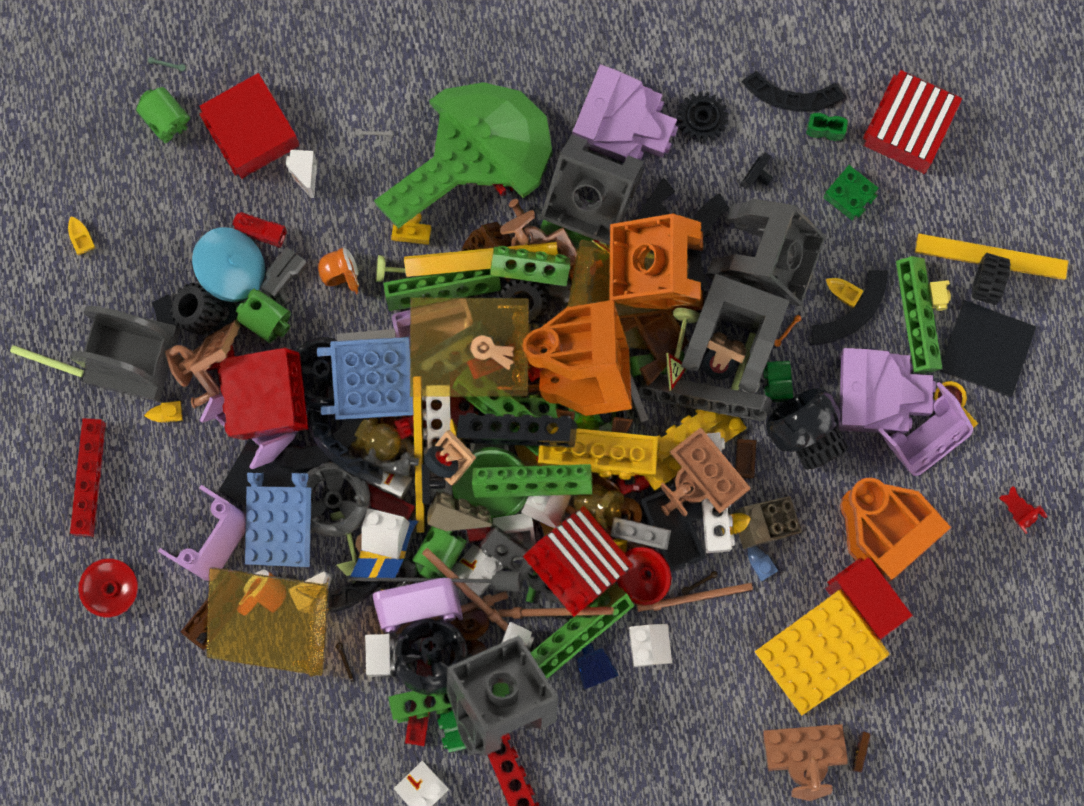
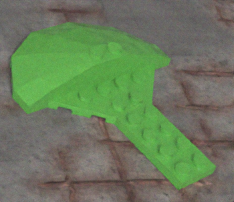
(482, 138)

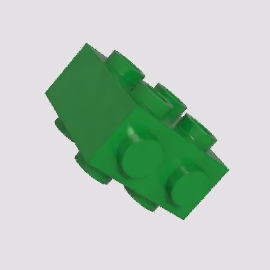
(851, 193)

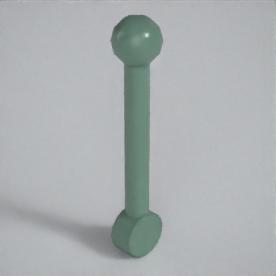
(181, 67)

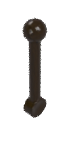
(685, 590)
(339, 646)

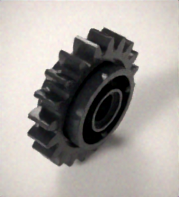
(702, 128)

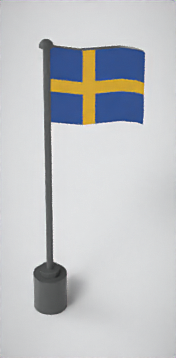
(381, 568)

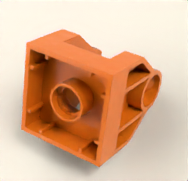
(666, 281)
(586, 356)
(889, 525)

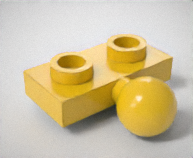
(412, 231)

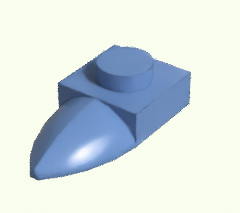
(761, 563)

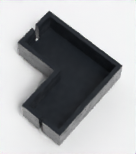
(683, 542)

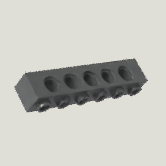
(498, 537)

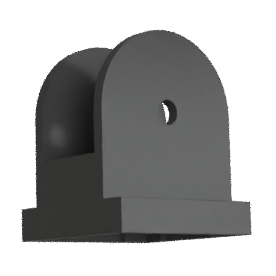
(126, 353)

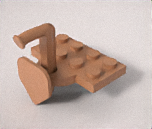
(523, 231)
(199, 360)
(706, 472)
(808, 752)

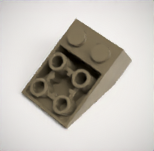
(456, 514)
(769, 522)

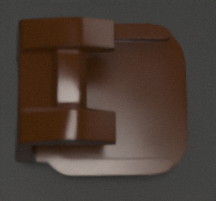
(484, 238)

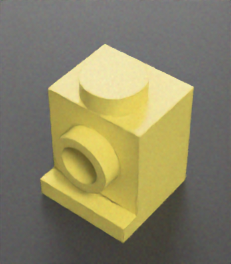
(939, 294)

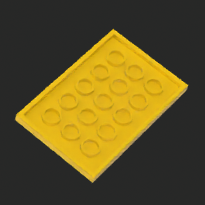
(822, 652)

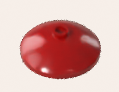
(98, 578)
(636, 582)

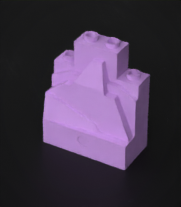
(623, 118)
(881, 391)

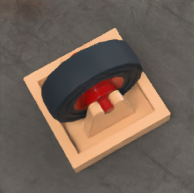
(722, 356)
(449, 458)

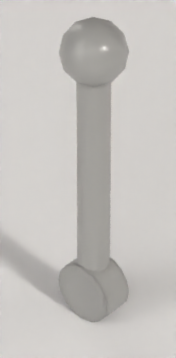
(359, 132)

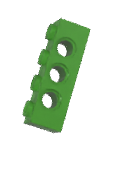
(537, 273)

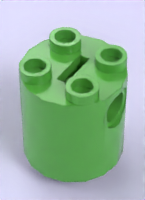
(162, 113)
(263, 316)
(444, 546)

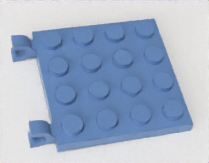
(369, 378)
(278, 523)

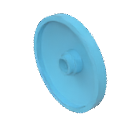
(228, 264)

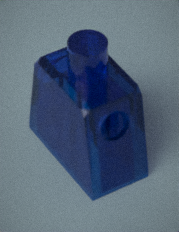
(595, 667)

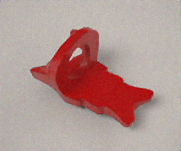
(1022, 513)

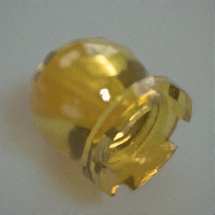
(381, 437)
(601, 504)

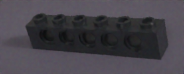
(564, 436)

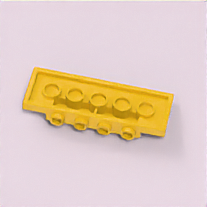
(710, 422)
(606, 452)

